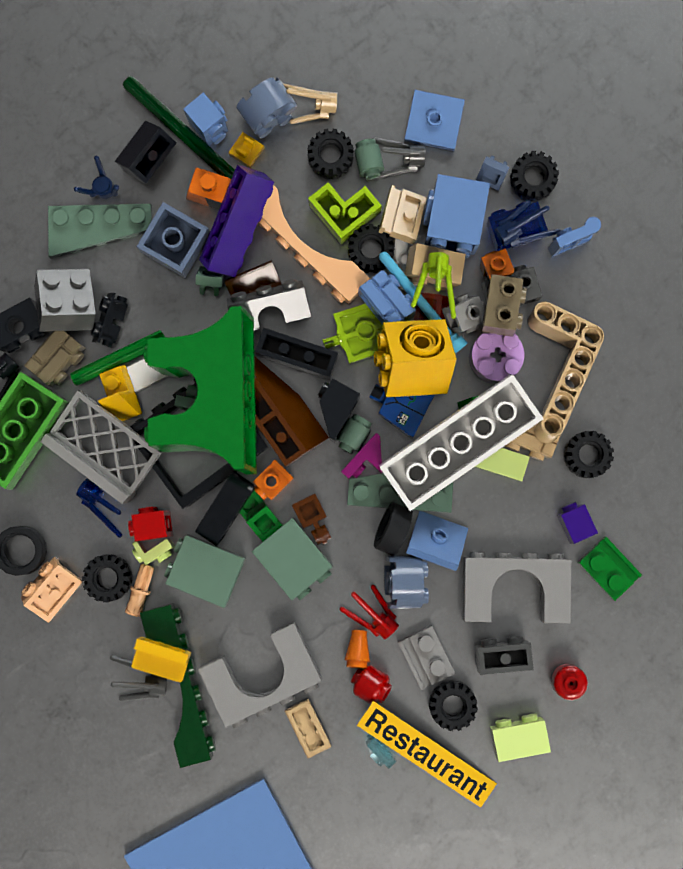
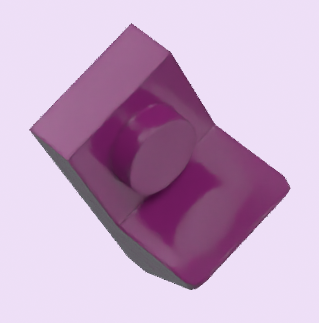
(370, 452)

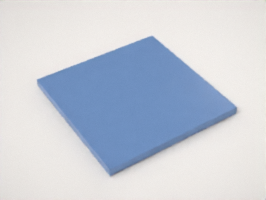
(233, 834)

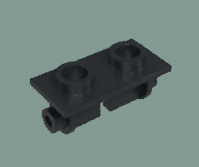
(110, 310)

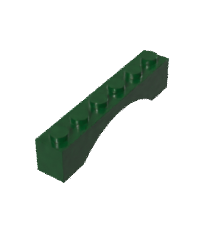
(192, 739)

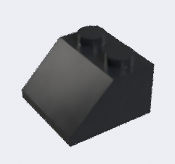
(337, 405)

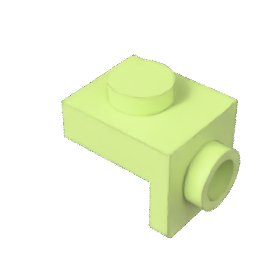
(159, 552)

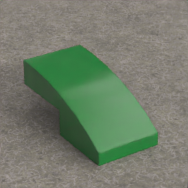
(260, 517)

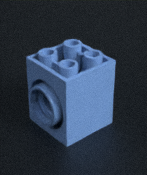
(456, 214)

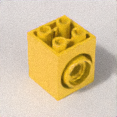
(415, 358)

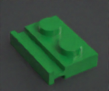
(609, 568)

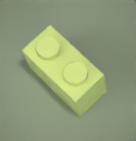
(520, 738)

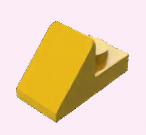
(121, 397)

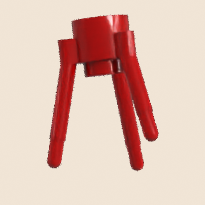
(383, 624)

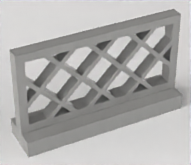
(89, 466)

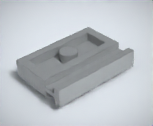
(426, 657)

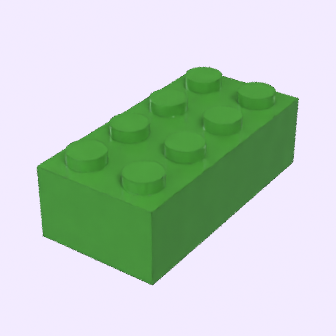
(25, 417)

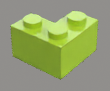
(344, 216)

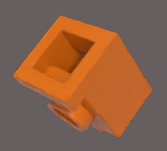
(282, 478)

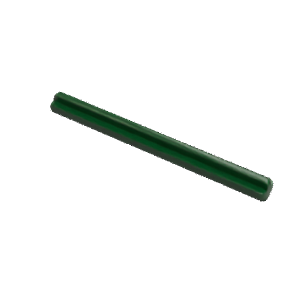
(179, 128)

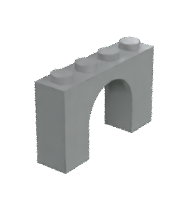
(551, 574)
(237, 704)

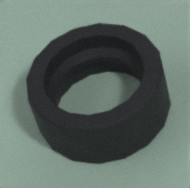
(393, 528)
(40, 550)

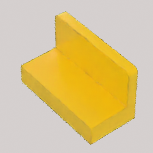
(160, 659)

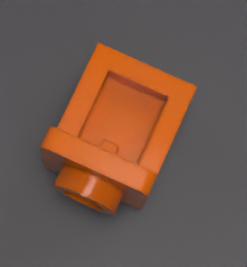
(496, 263)

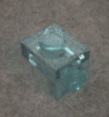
(380, 753)

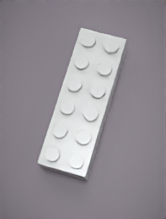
(460, 442)

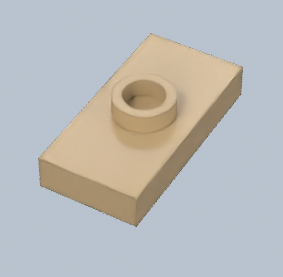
(308, 728)

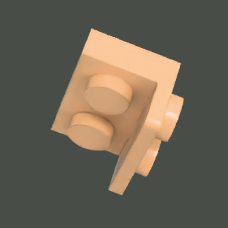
(49, 589)

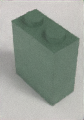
(293, 560)
(204, 570)

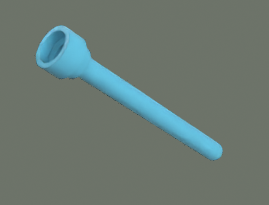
(457, 341)

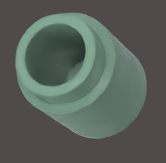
(369, 159)
(354, 434)

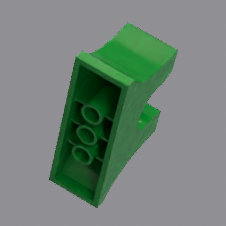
(224, 409)

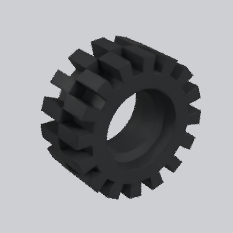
(330, 138)
(545, 165)
(359, 237)
(604, 454)
(91, 578)
(464, 717)

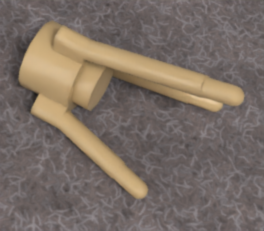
(324, 101)

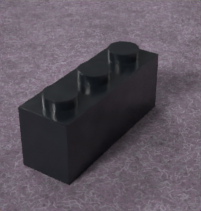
(296, 353)

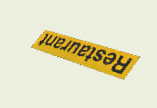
(426, 754)

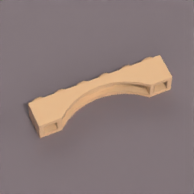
(339, 275)

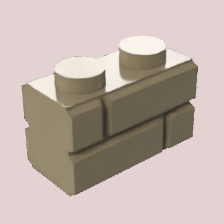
(55, 358)

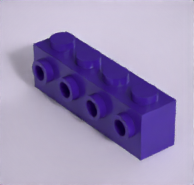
(236, 221)

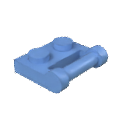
(570, 239)

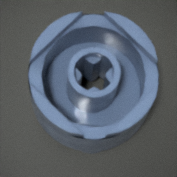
(267, 107)
(406, 582)

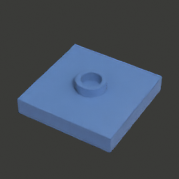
(434, 120)
(437, 540)

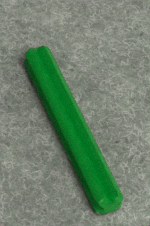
(112, 360)

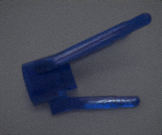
(91, 493)

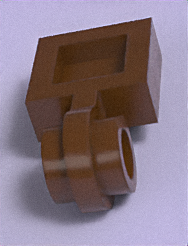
(310, 513)

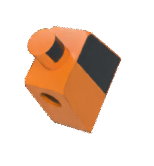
(207, 188)

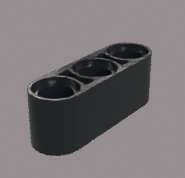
(225, 508)

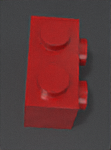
(150, 524)

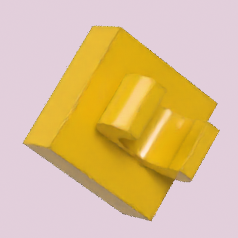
(246, 150)

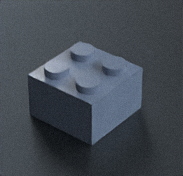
(173, 240)

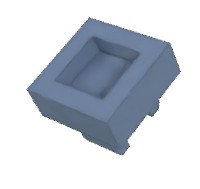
(493, 172)

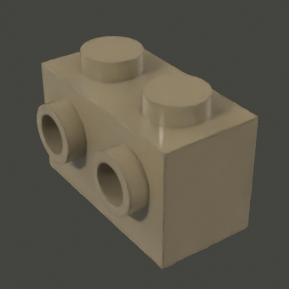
(503, 305)

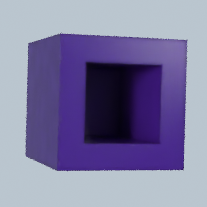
(576, 522)

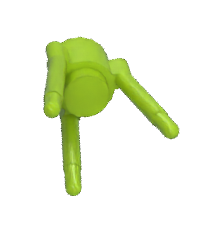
(438, 268)

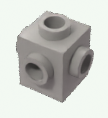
(468, 314)

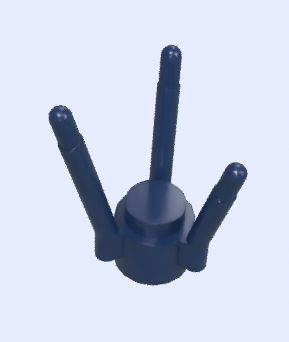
(101, 185)
(509, 232)

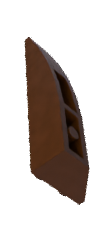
(284, 417)

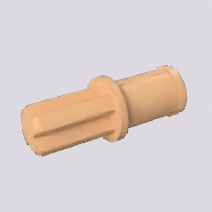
(139, 590)

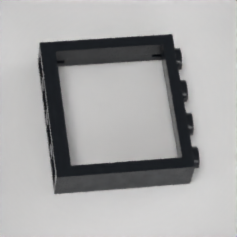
(208, 484)

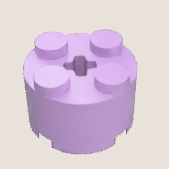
(487, 367)

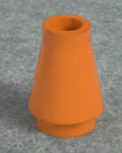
(357, 651)

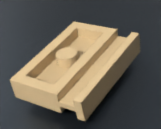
(402, 214)

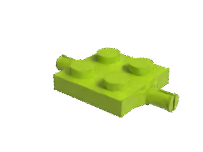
(356, 333)

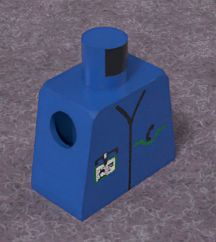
(402, 412)

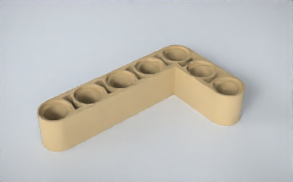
(571, 369)

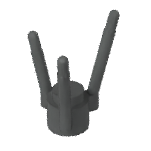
(412, 155)
(153, 684)

